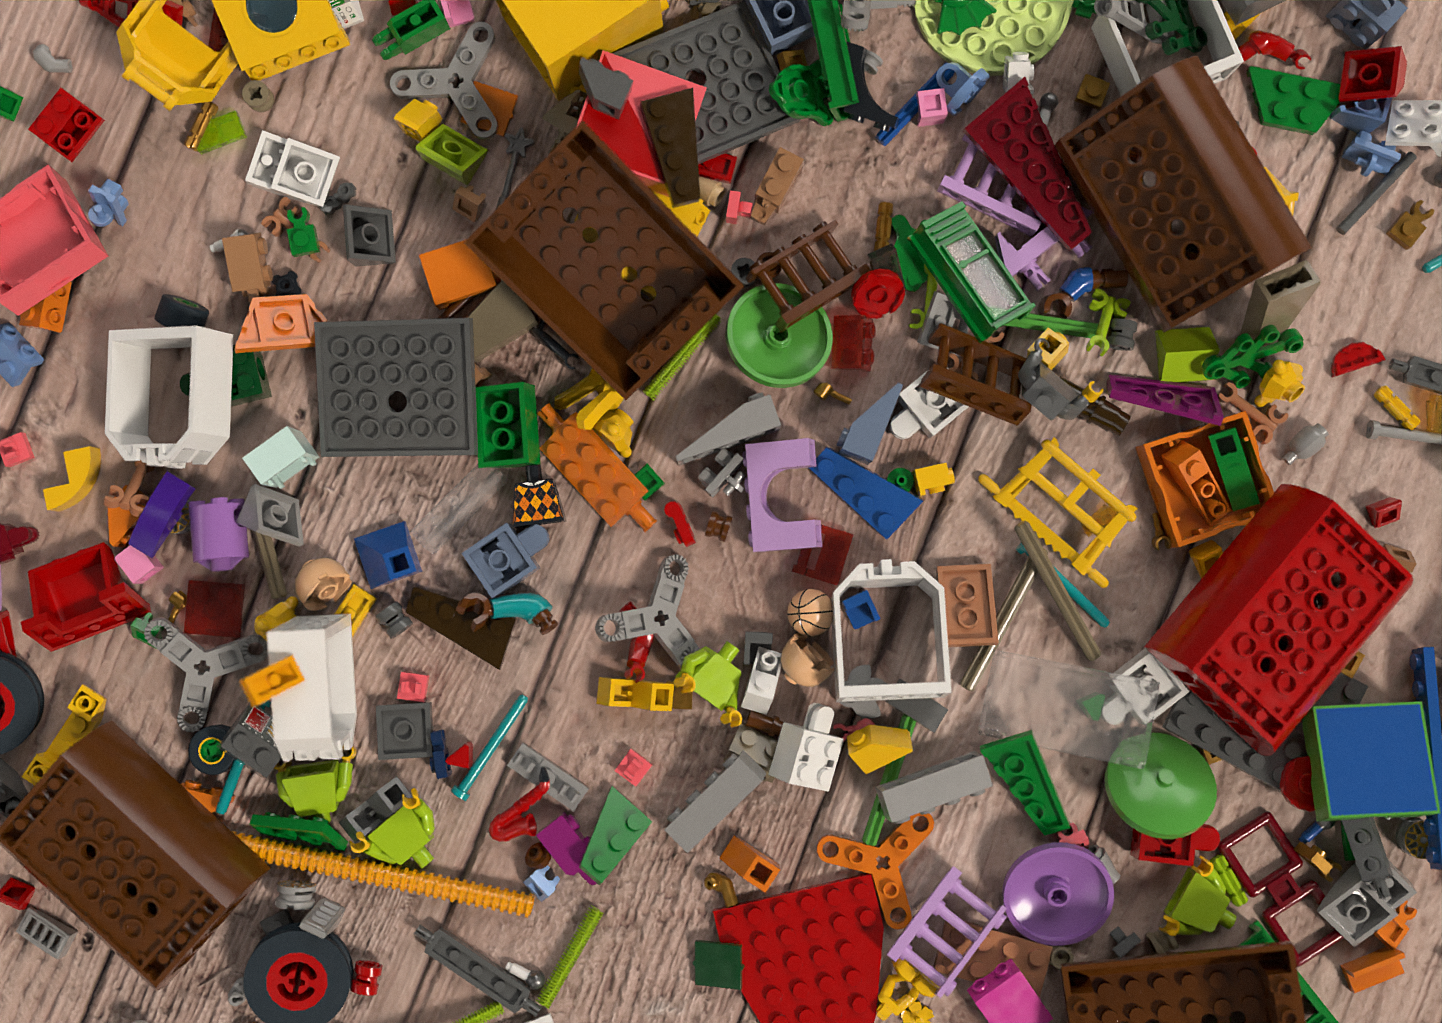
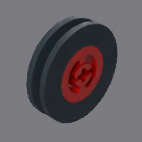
(22, 700)
(271, 984)

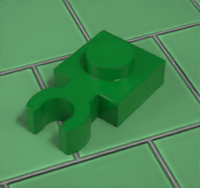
(302, 237)

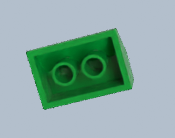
(507, 426)

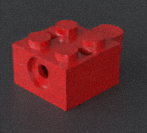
(1174, 851)

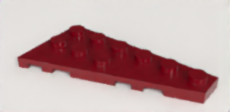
(1025, 155)

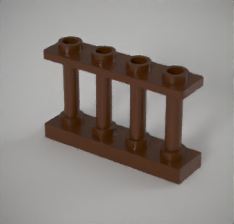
(810, 301)
(972, 392)

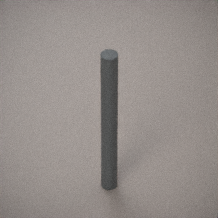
(1376, 193)

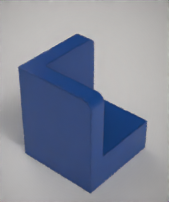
(860, 609)

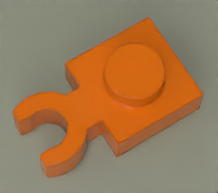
(1396, 929)

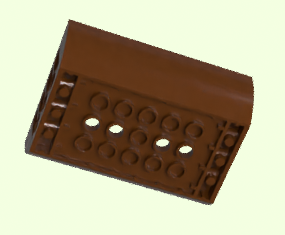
(1202, 177)
(581, 283)
(142, 834)
(1186, 986)

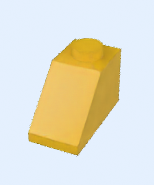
(418, 119)
(878, 746)

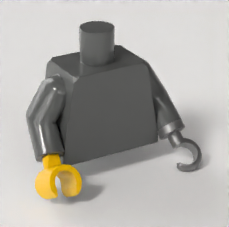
(1049, 392)

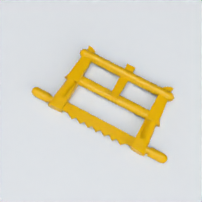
(1104, 535)

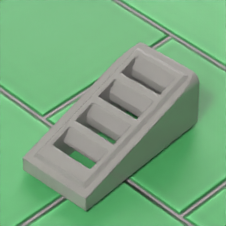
(323, 918)
(65, 932)

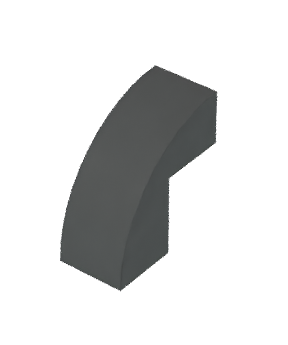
(375, 809)

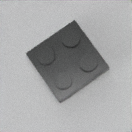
(404, 730)

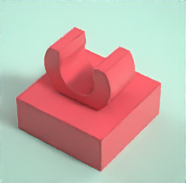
(737, 208)
(15, 449)
(413, 686)
(633, 767)
(1077, 837)

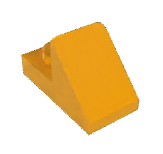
(272, 680)

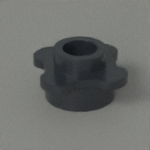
(290, 278)

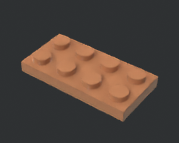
(996, 948)

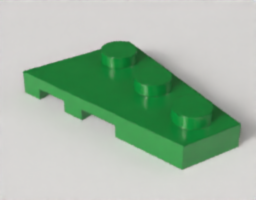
(311, 831)
(613, 836)

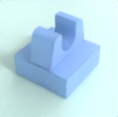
(540, 885)

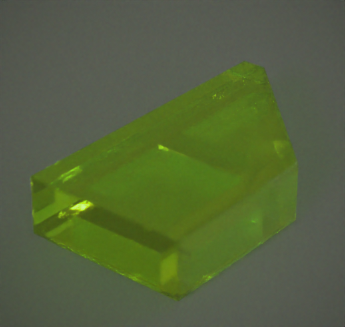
(221, 132)

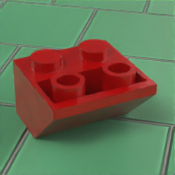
(66, 124)

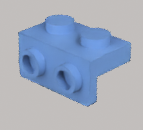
(16, 355)

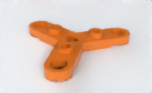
(888, 881)

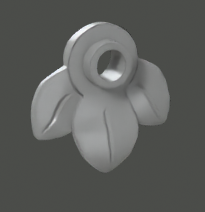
(862, 676)

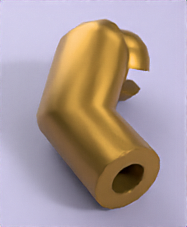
(722, 884)

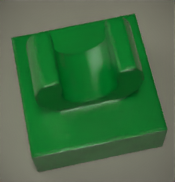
(138, 628)

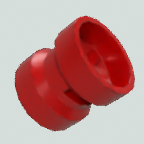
(366, 977)

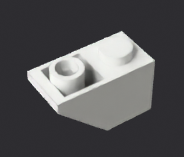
(762, 681)

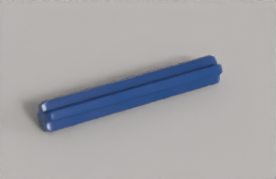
(910, 109)

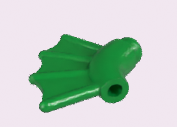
(962, 14)

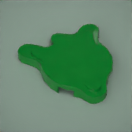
(801, 92)
(910, 262)

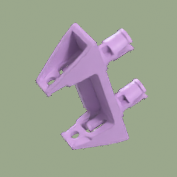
(1025, 259)

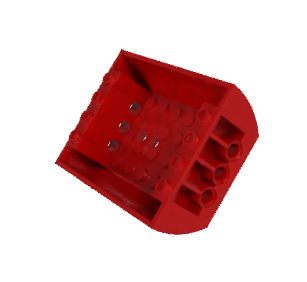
(1267, 591)

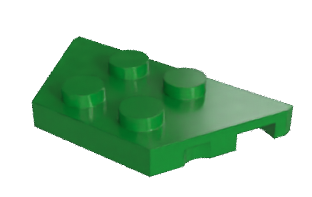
(1292, 100)

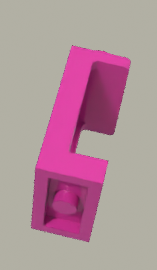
(1008, 997)

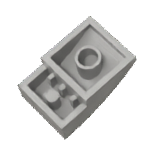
(1356, 907)

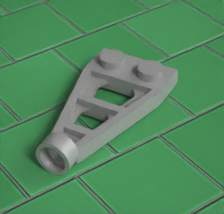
(1119, 12)

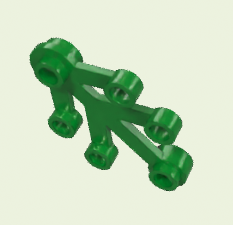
(1221, 366)

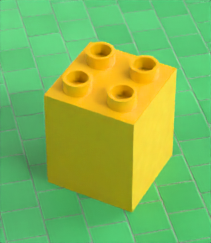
(566, 30)

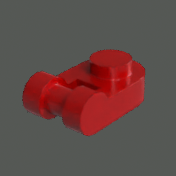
(683, 531)

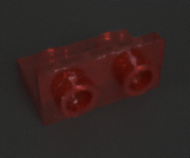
(852, 343)

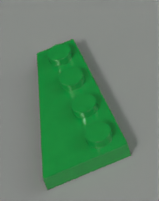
(1025, 772)

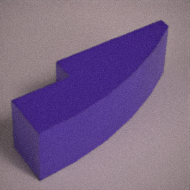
(160, 514)

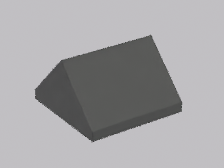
(368, 235)

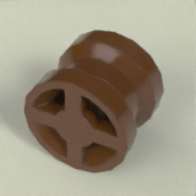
(718, 526)

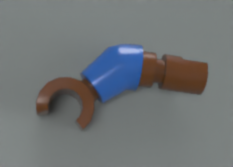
(1080, 282)

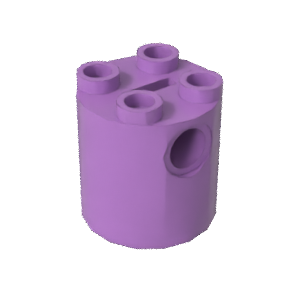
(216, 536)

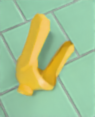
(589, 415)

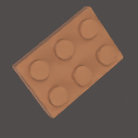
(969, 604)

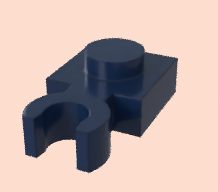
(440, 754)

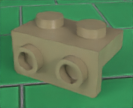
(756, 745)

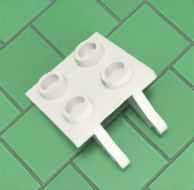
(1415, 124)

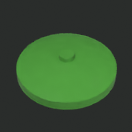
(773, 356)
(1168, 795)

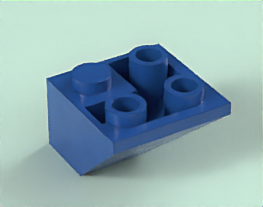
(388, 555)

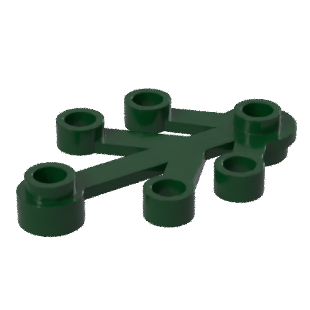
(1193, 37)

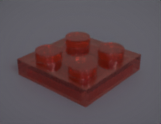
(214, 608)

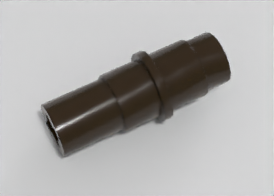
(1102, 413)

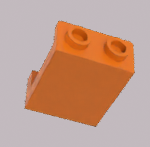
(456, 274)

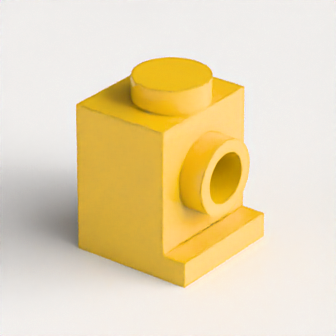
(1058, 347)
(932, 479)

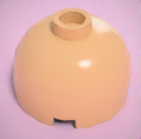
(320, 582)
(805, 663)

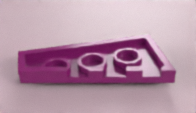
(1171, 397)

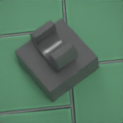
(1125, 943)

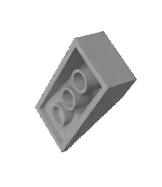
(745, 424)

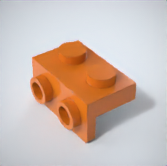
(49, 312)

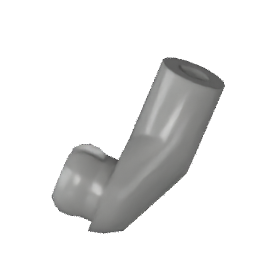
(43, 57)
(236, 994)

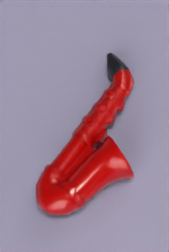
(511, 823)

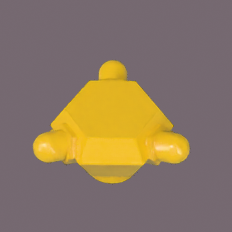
(1281, 383)
(615, 431)
(275, 616)

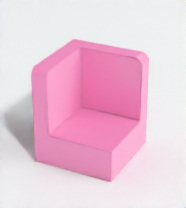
(457, 12)
(931, 107)
(138, 565)

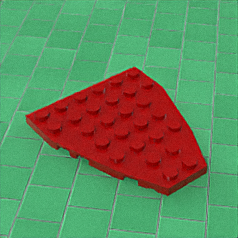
(809, 952)

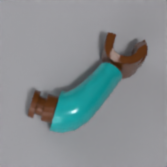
(524, 605)

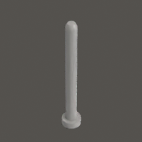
(1374, 430)

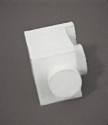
(1016, 68)

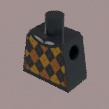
(536, 500)

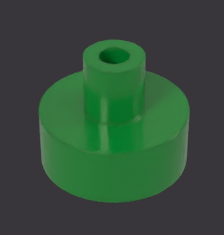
(905, 475)

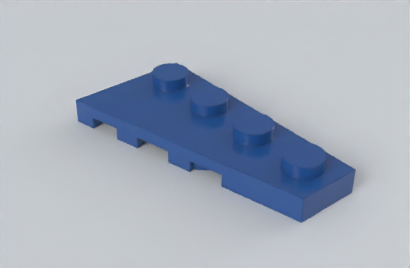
(871, 496)

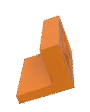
(1373, 968)

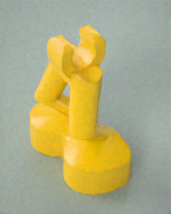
(909, 973)

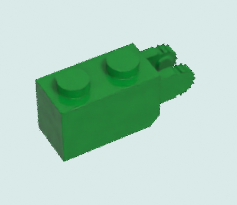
(412, 29)

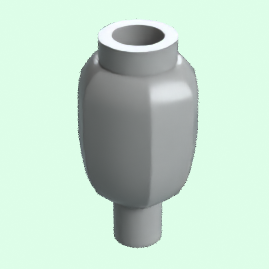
(1306, 443)

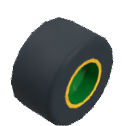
(180, 312)
(205, 754)

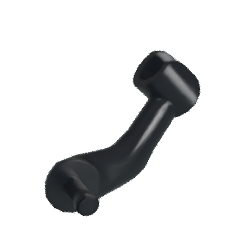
(553, 345)

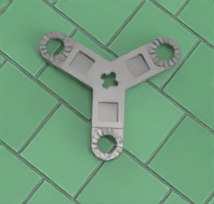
(857, 12)
(465, 65)
(664, 601)
(186, 652)

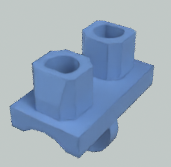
(1370, 155)
(107, 204)

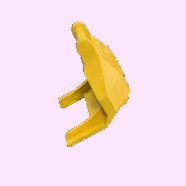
(169, 58)

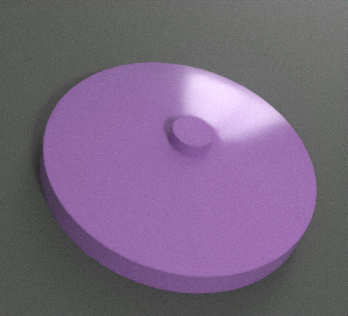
(1058, 894)

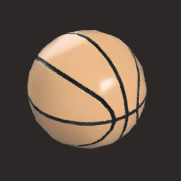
(810, 612)

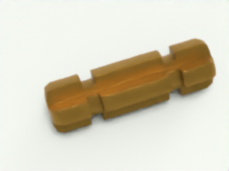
(200, 125)
(883, 225)

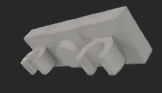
(562, 785)

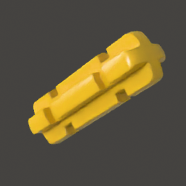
(1397, 407)

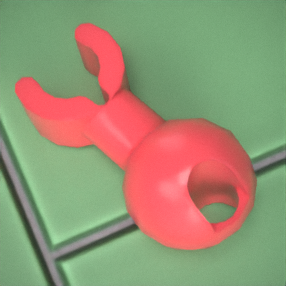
(860, 724)

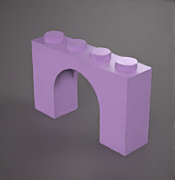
(763, 464)

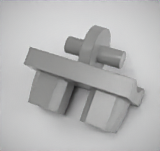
(714, 482)

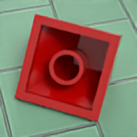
(1373, 74)

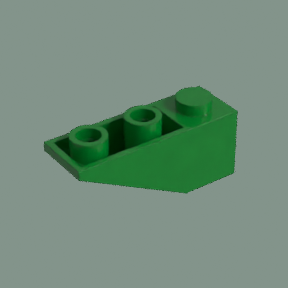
(1234, 468)

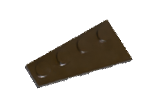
(673, 137)
(440, 614)

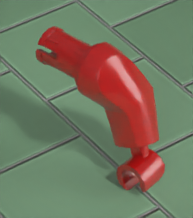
(1271, 44)
(638, 651)

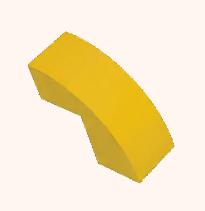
(82, 471)
(641, 695)

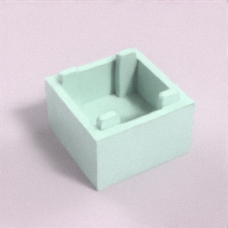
(281, 457)

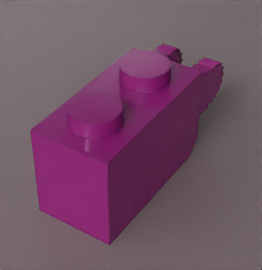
(566, 844)

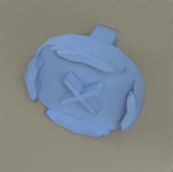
(964, 88)

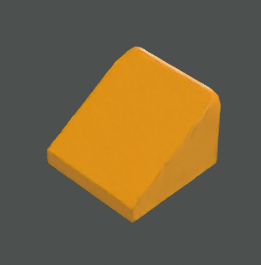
(1205, 556)

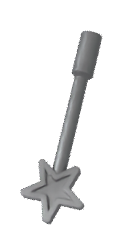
(517, 146)

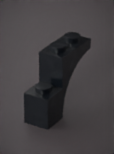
(867, 106)

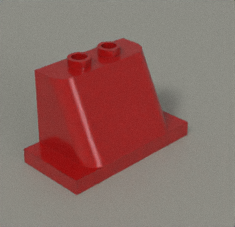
(80, 598)

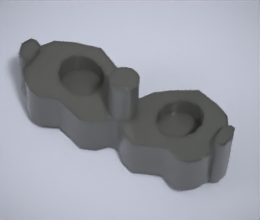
(343, 195)

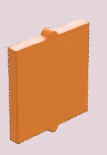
(501, 105)

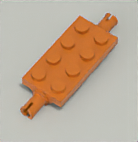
(594, 470)

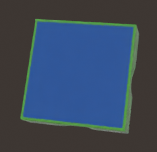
(1370, 761)

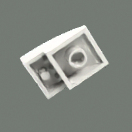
(292, 169)

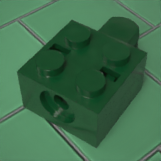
(248, 379)

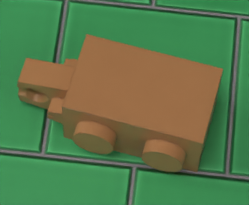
(776, 185)
(248, 264)

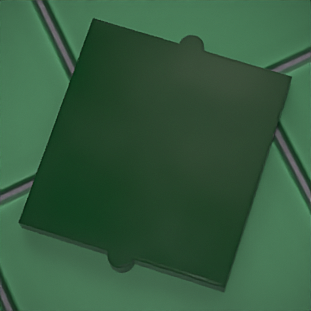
(718, 964)

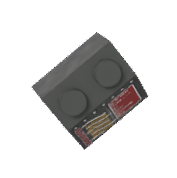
(252, 741)

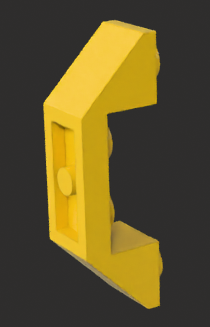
(85, 717)

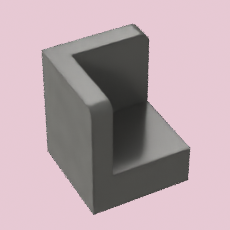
(753, 641)

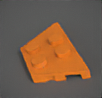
(279, 324)

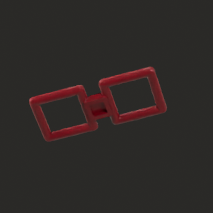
(1278, 884)

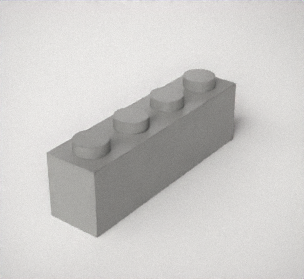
(933, 787)
(715, 801)

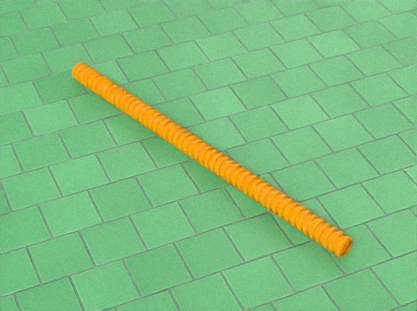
(389, 875)

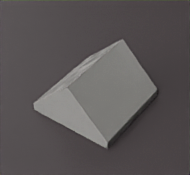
(272, 515)

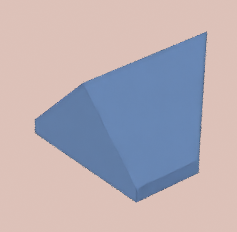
(1363, 116)

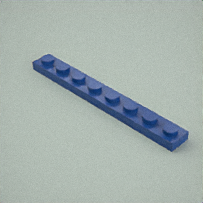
(1426, 690)

